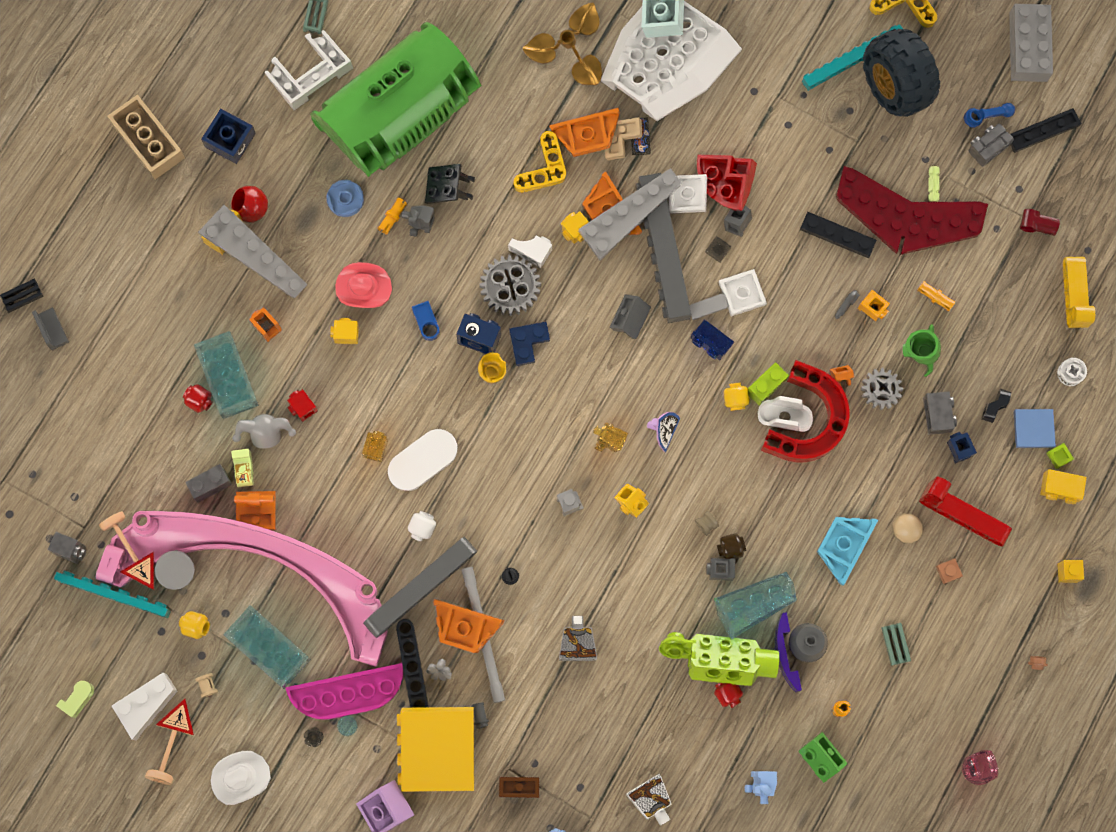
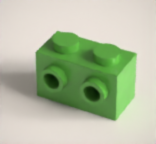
(822, 757)

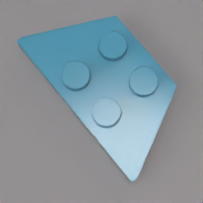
(844, 545)

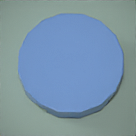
(345, 198)

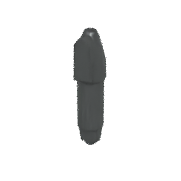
(849, 300)

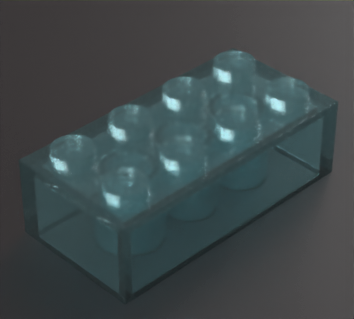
(226, 375)
(267, 647)

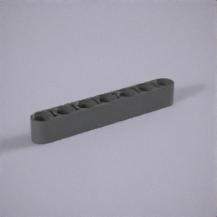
(420, 587)

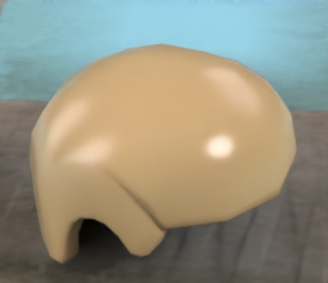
(907, 528)

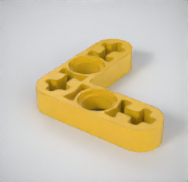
(888, 5)
(551, 167)

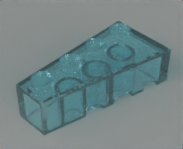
(754, 603)

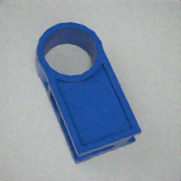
(424, 317)

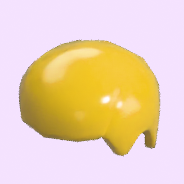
(492, 367)

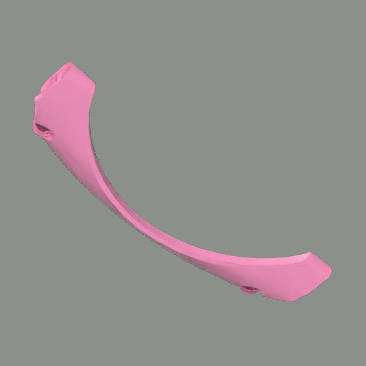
(197, 532)

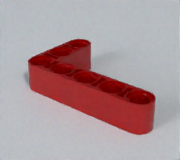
(939, 500)

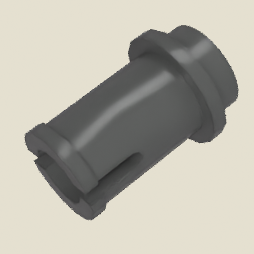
(480, 716)

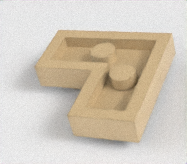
(624, 130)

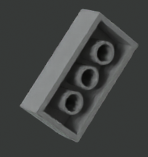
(1031, 42)

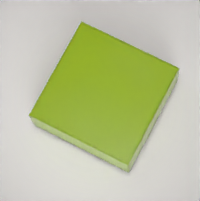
(1060, 456)

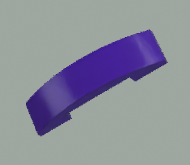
(791, 678)

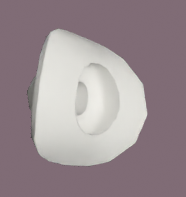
(240, 777)

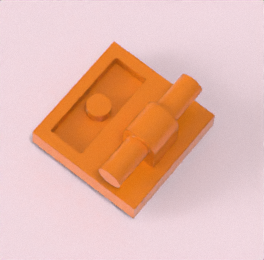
(256, 508)

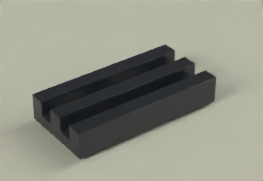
(22, 287)

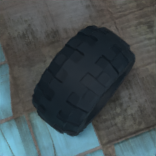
(901, 72)

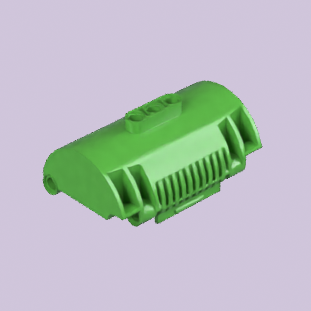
(388, 126)

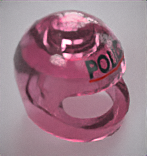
(977, 768)

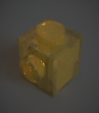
(375, 446)

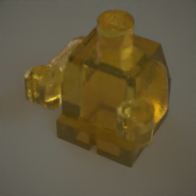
(610, 438)

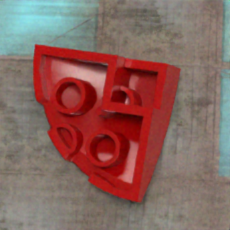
(727, 178)

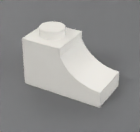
(534, 250)

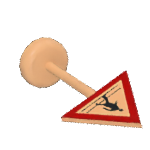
(140, 570)
(176, 720)

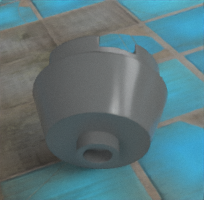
(808, 642)

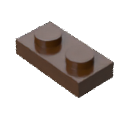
(519, 787)

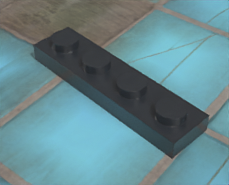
(838, 234)

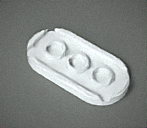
(422, 460)

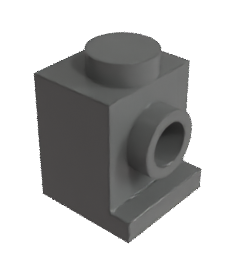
(737, 221)

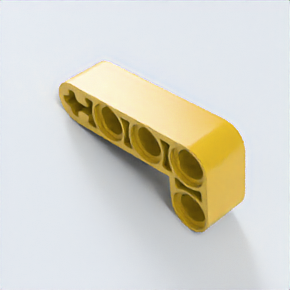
(1077, 306)

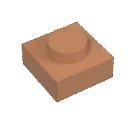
(949, 571)

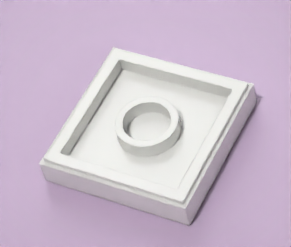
(690, 195)
(742, 292)

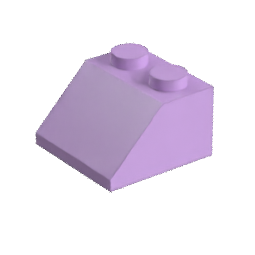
(385, 808)

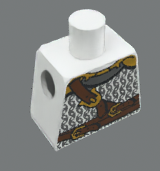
(651, 799)

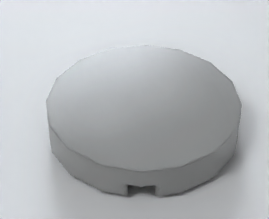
(174, 569)

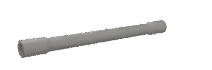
(495, 684)

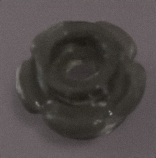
(308, 737)

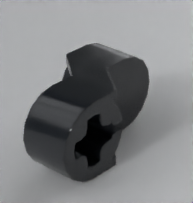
(991, 409)

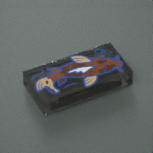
(641, 145)

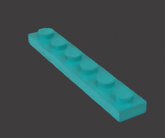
(105, 591)

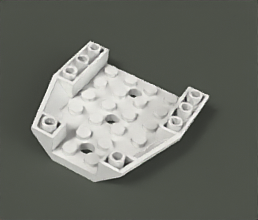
(678, 76)

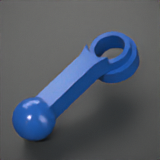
(1005, 110)

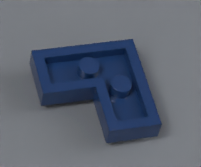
(523, 339)

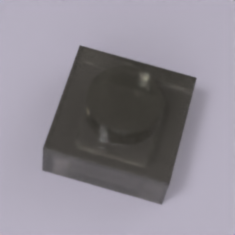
(718, 249)

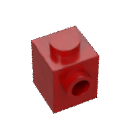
(301, 405)

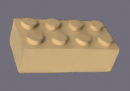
(146, 137)

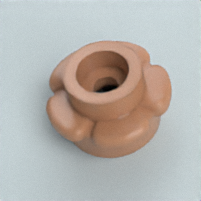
(1037, 662)

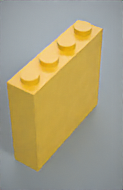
(436, 749)

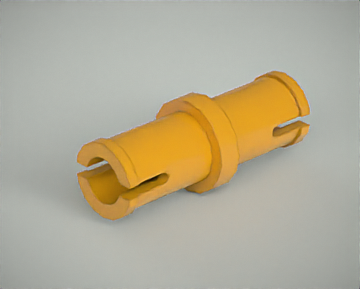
(392, 216)
(936, 296)
(838, 712)

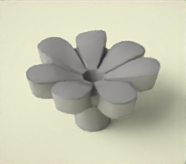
(439, 670)

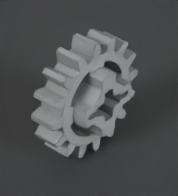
(877, 383)

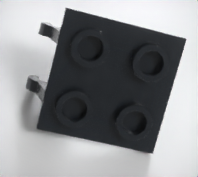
(444, 182)

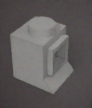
(569, 502)

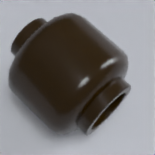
(731, 546)

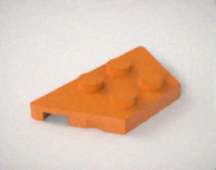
(587, 133)
(603, 197)
(464, 627)

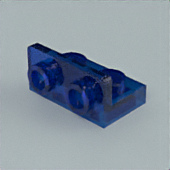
(711, 340)

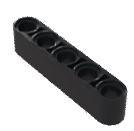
(414, 656)

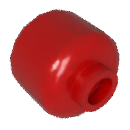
(197, 398)
(728, 694)

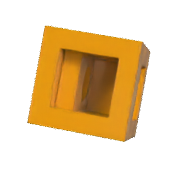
(876, 300)

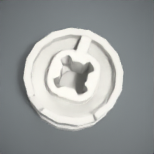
(1072, 371)

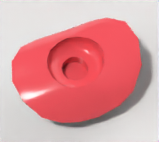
(363, 285)

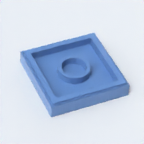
(1034, 428)

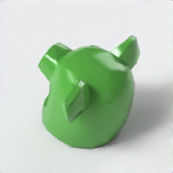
(923, 348)

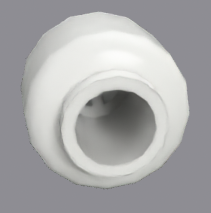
(421, 526)

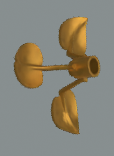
(542, 46)

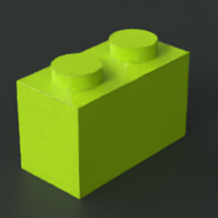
(767, 383)

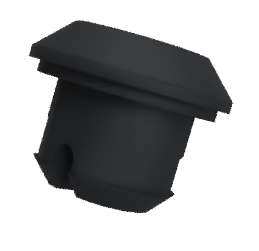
(510, 576)

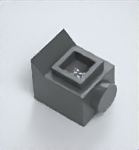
(721, 569)

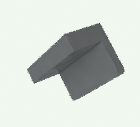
(630, 316)
(51, 328)

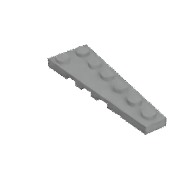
(617, 222)
(235, 238)

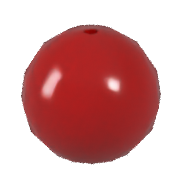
(250, 203)

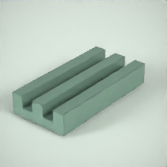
(313, 28)
(903, 643)

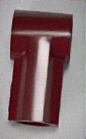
(1034, 221)

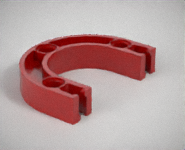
(838, 413)

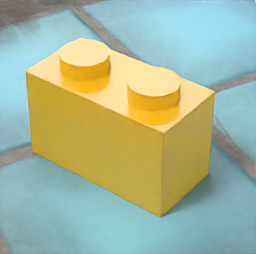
(1063, 486)

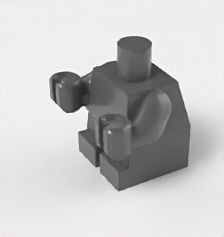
(419, 218)

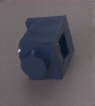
(968, 449)

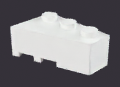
(144, 704)

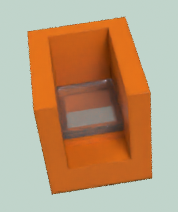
(265, 324)

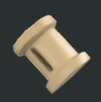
(206, 685)

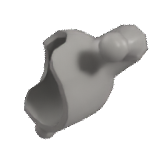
(263, 430)

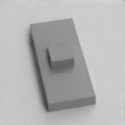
(708, 306)

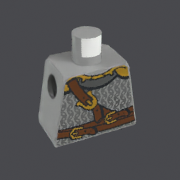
(577, 642)

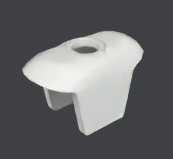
(800, 415)

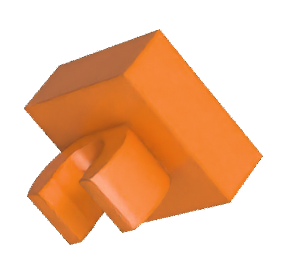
(842, 373)

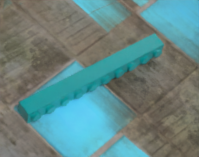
(838, 65)

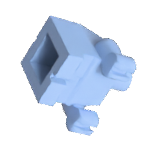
(764, 785)

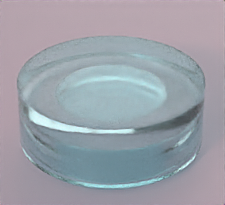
(347, 726)

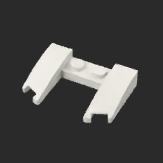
(333, 64)

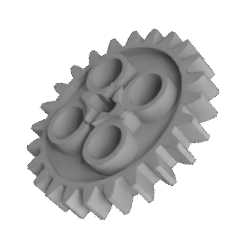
(493, 289)

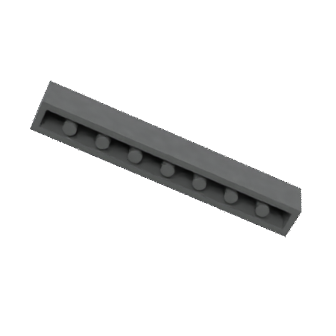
(666, 260)

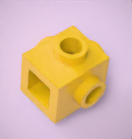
(634, 503)

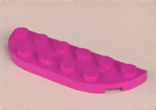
(347, 693)

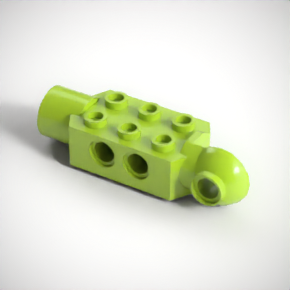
(721, 658)

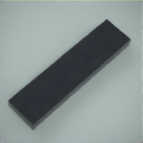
(1044, 130)

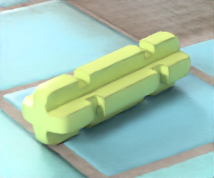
(934, 172)

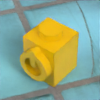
(571, 225)

